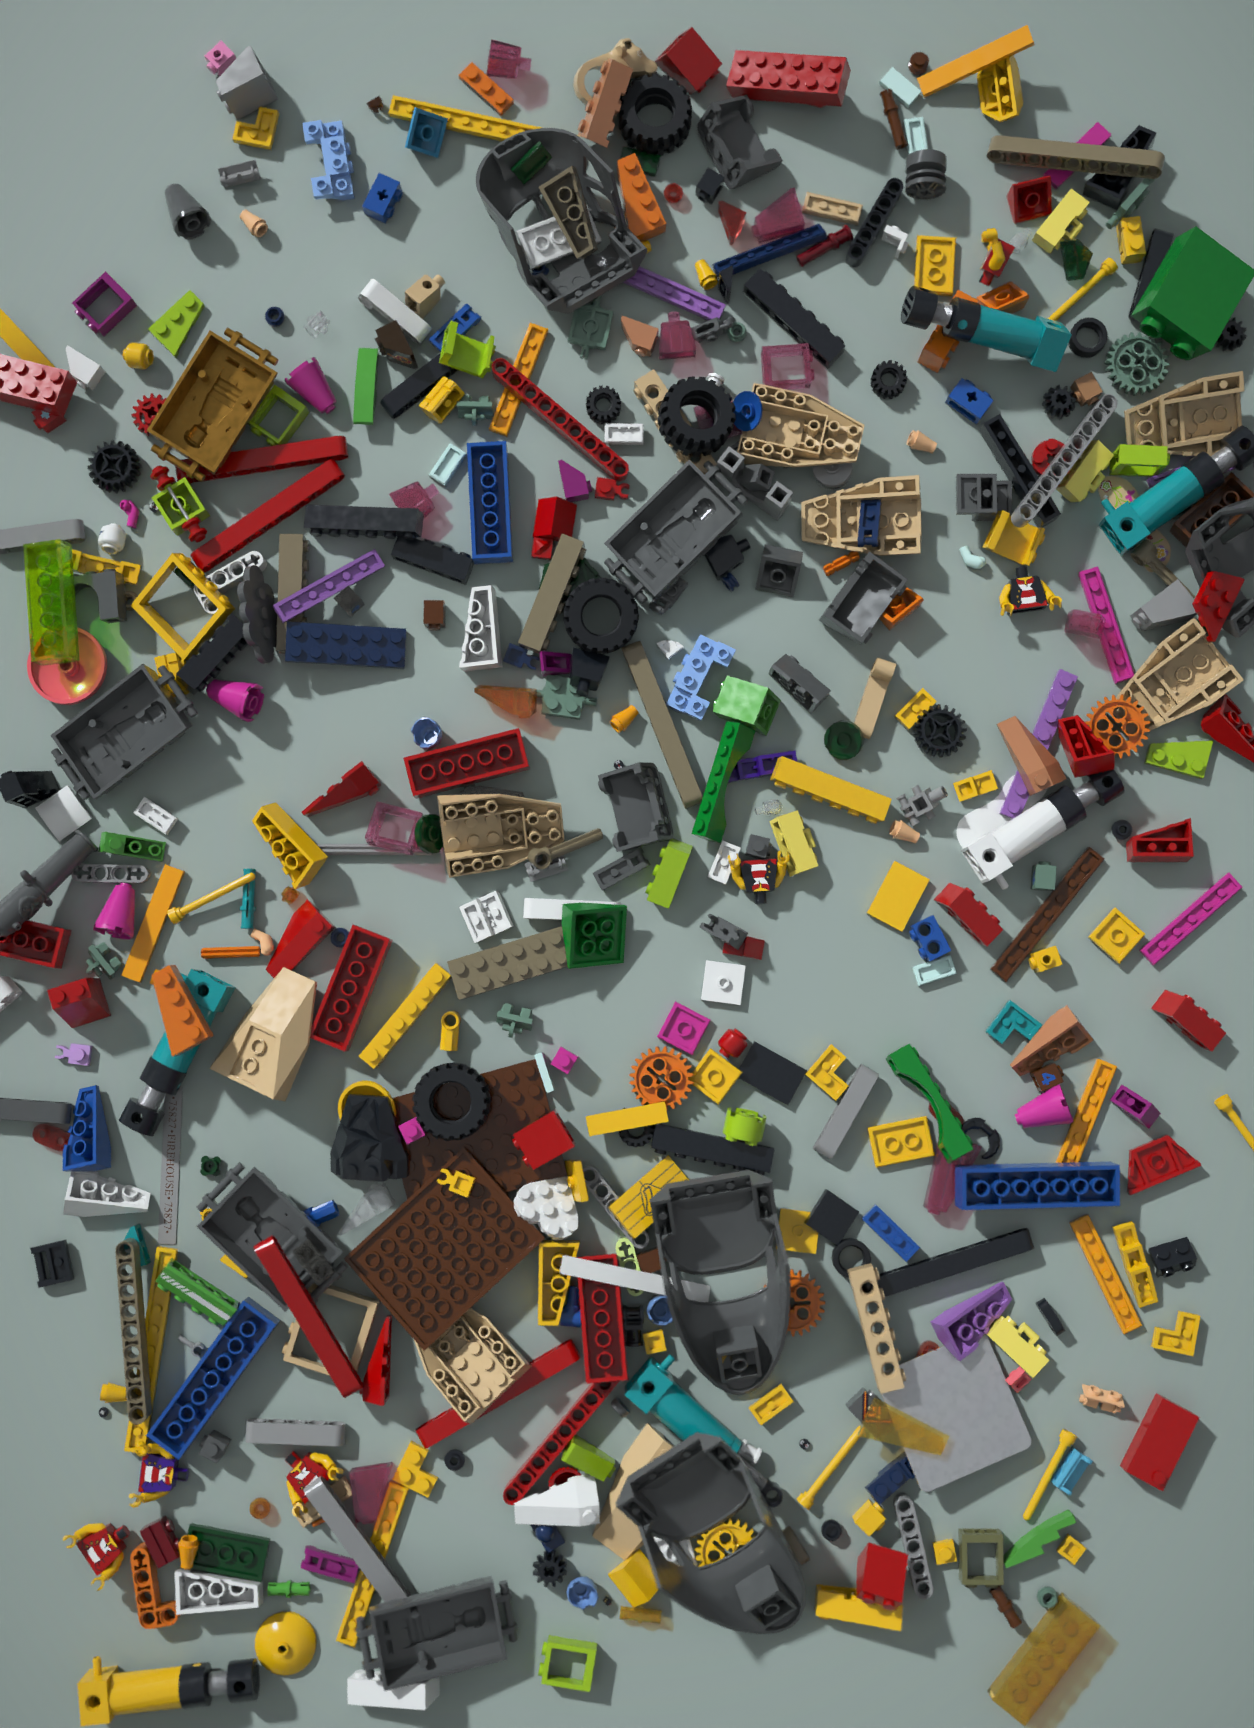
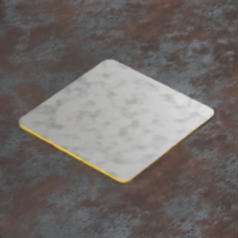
(967, 1404)

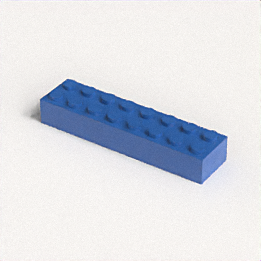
(1037, 1185)
(213, 1378)

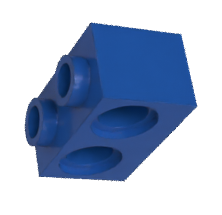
(934, 936)

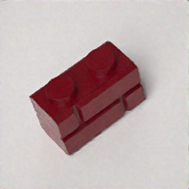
(161, 1541)

